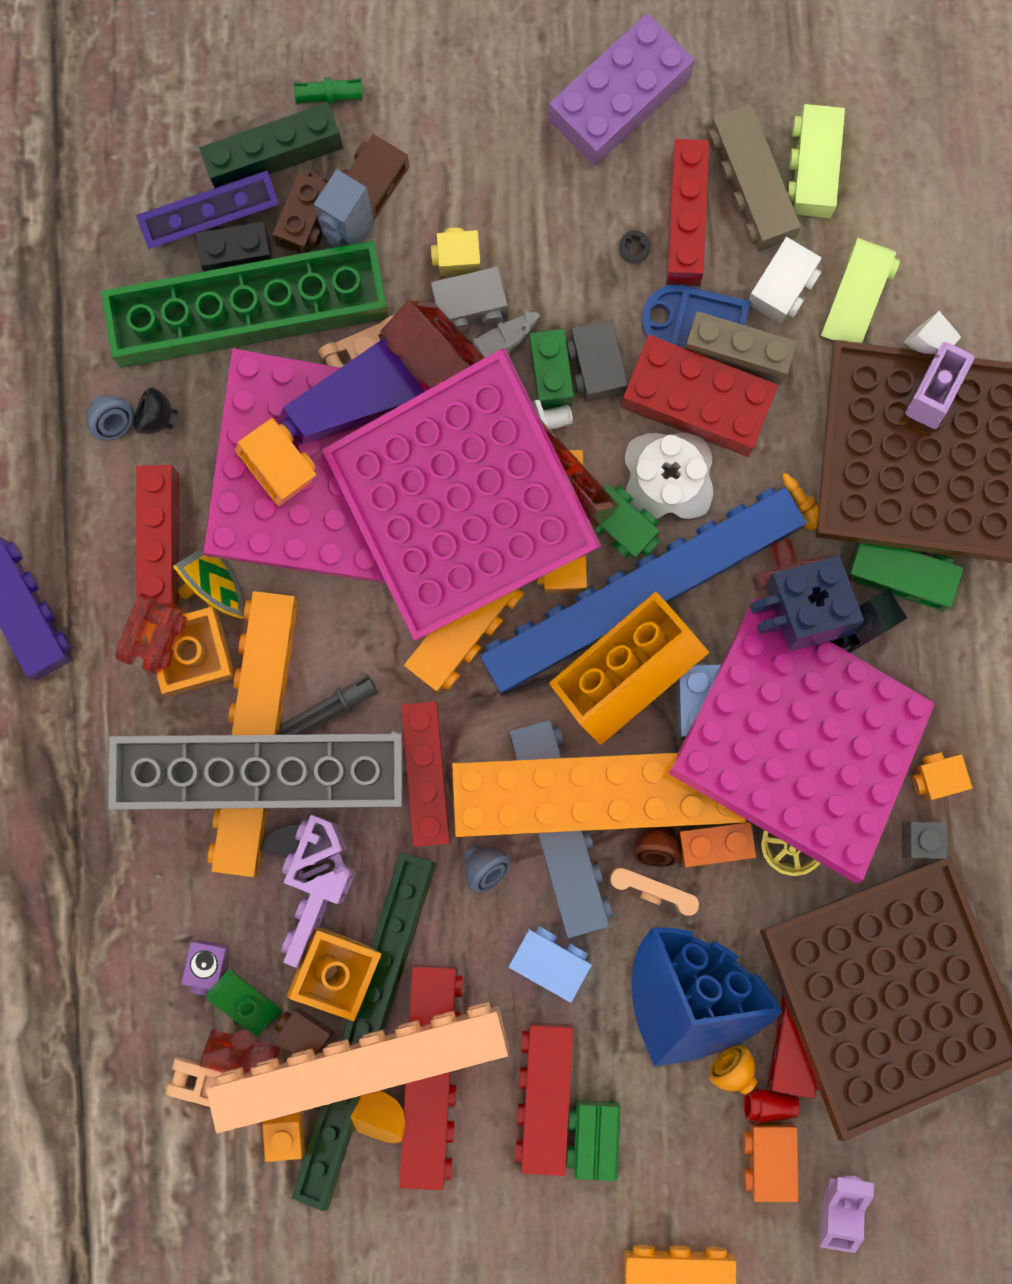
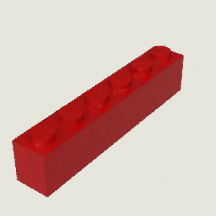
(428, 1099)

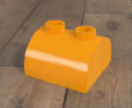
(334, 973)

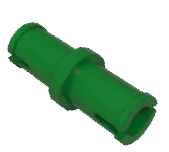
(328, 91)

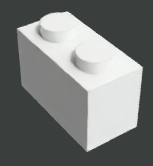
(784, 281)

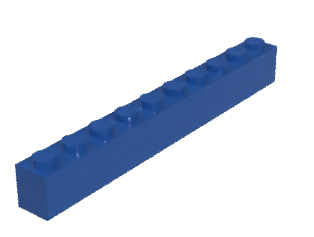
(671, 575)

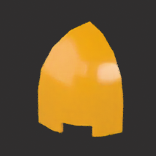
(379, 1117)

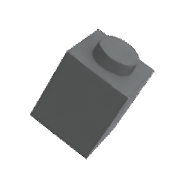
(924, 840)

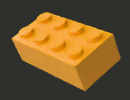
(628, 668)

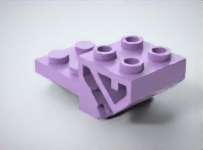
(319, 841)

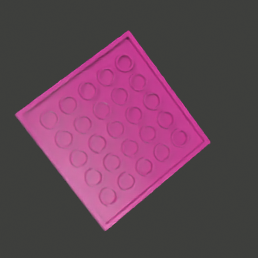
(461, 495)
(244, 524)
(804, 744)

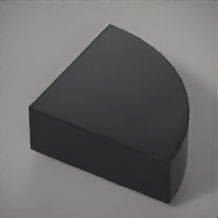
(282, 841)

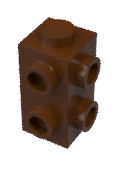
(298, 223)

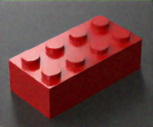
(699, 395)

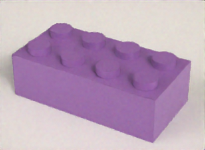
(620, 89)

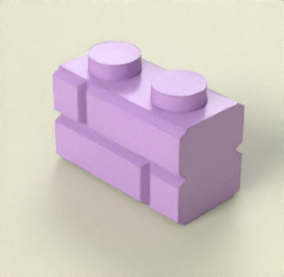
(939, 385)

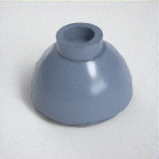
(109, 417)
(485, 867)

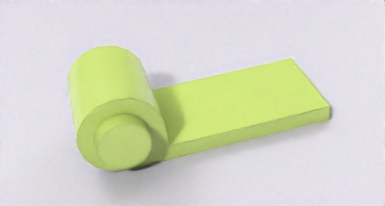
(859, 291)

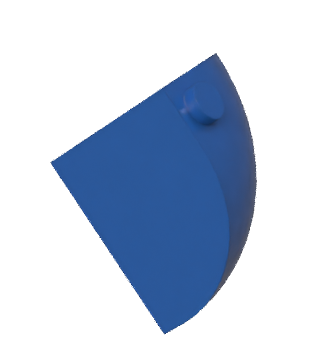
(695, 997)

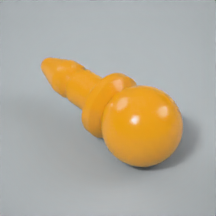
(805, 504)

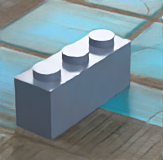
(344, 211)

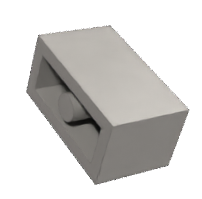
(472, 298)

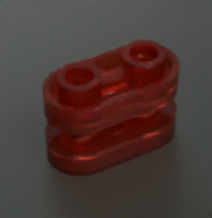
(158, 652)

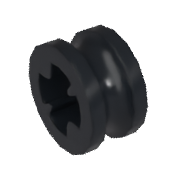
(644, 243)

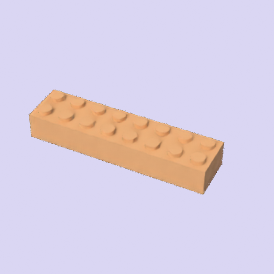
(358, 1068)

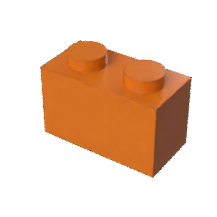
(716, 844)
(772, 1162)

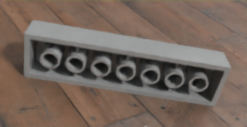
(256, 771)

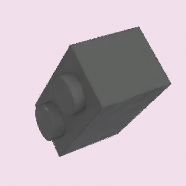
(597, 361)

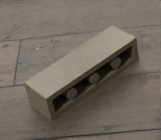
(754, 177)

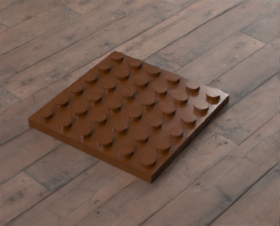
(912, 483)
(893, 996)

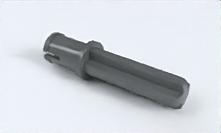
(330, 707)

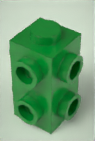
(633, 530)

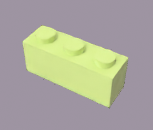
(816, 160)

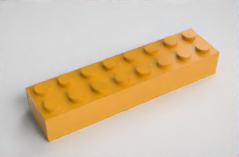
(577, 796)

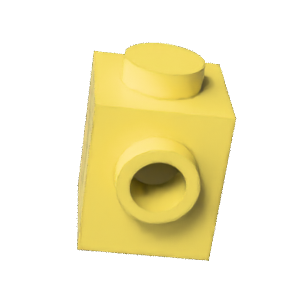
(456, 252)

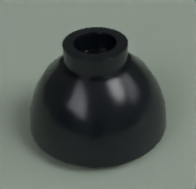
(154, 413)

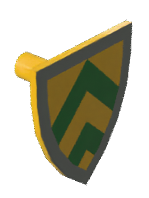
(212, 581)

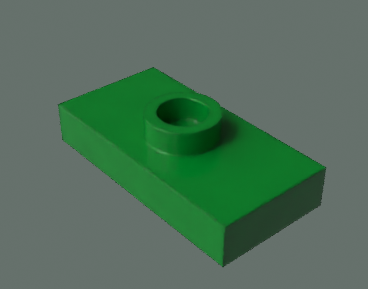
(243, 1002)

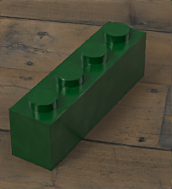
(273, 146)

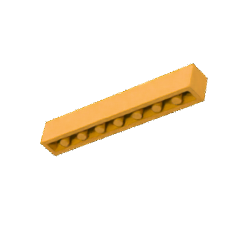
(256, 712)

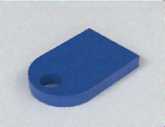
(681, 305)

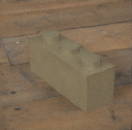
(741, 347)

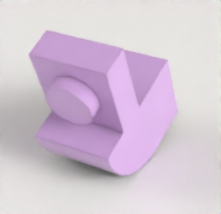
(844, 1213)

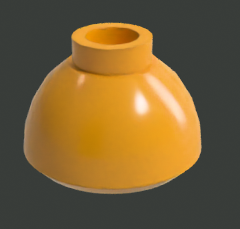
(734, 1070)

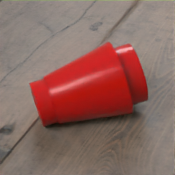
(769, 1106)

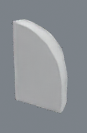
(931, 334)

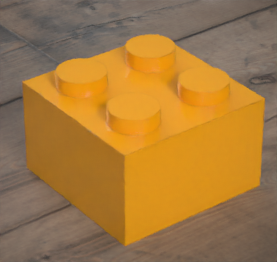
(199, 655)

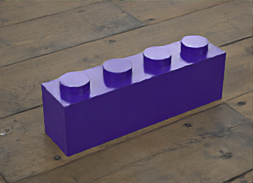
(207, 209)
(27, 620)

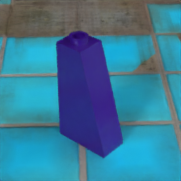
(351, 396)

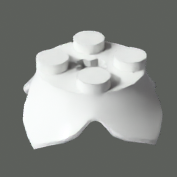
(686, 496)

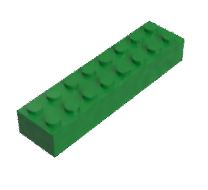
(244, 304)

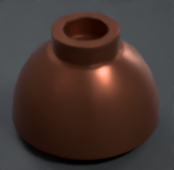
(657, 847)

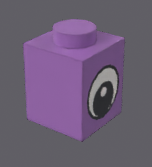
(205, 965)

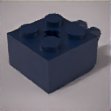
(807, 624)

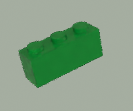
(906, 574)

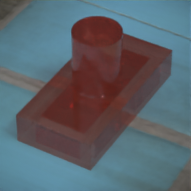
(784, 558)
(235, 1050)

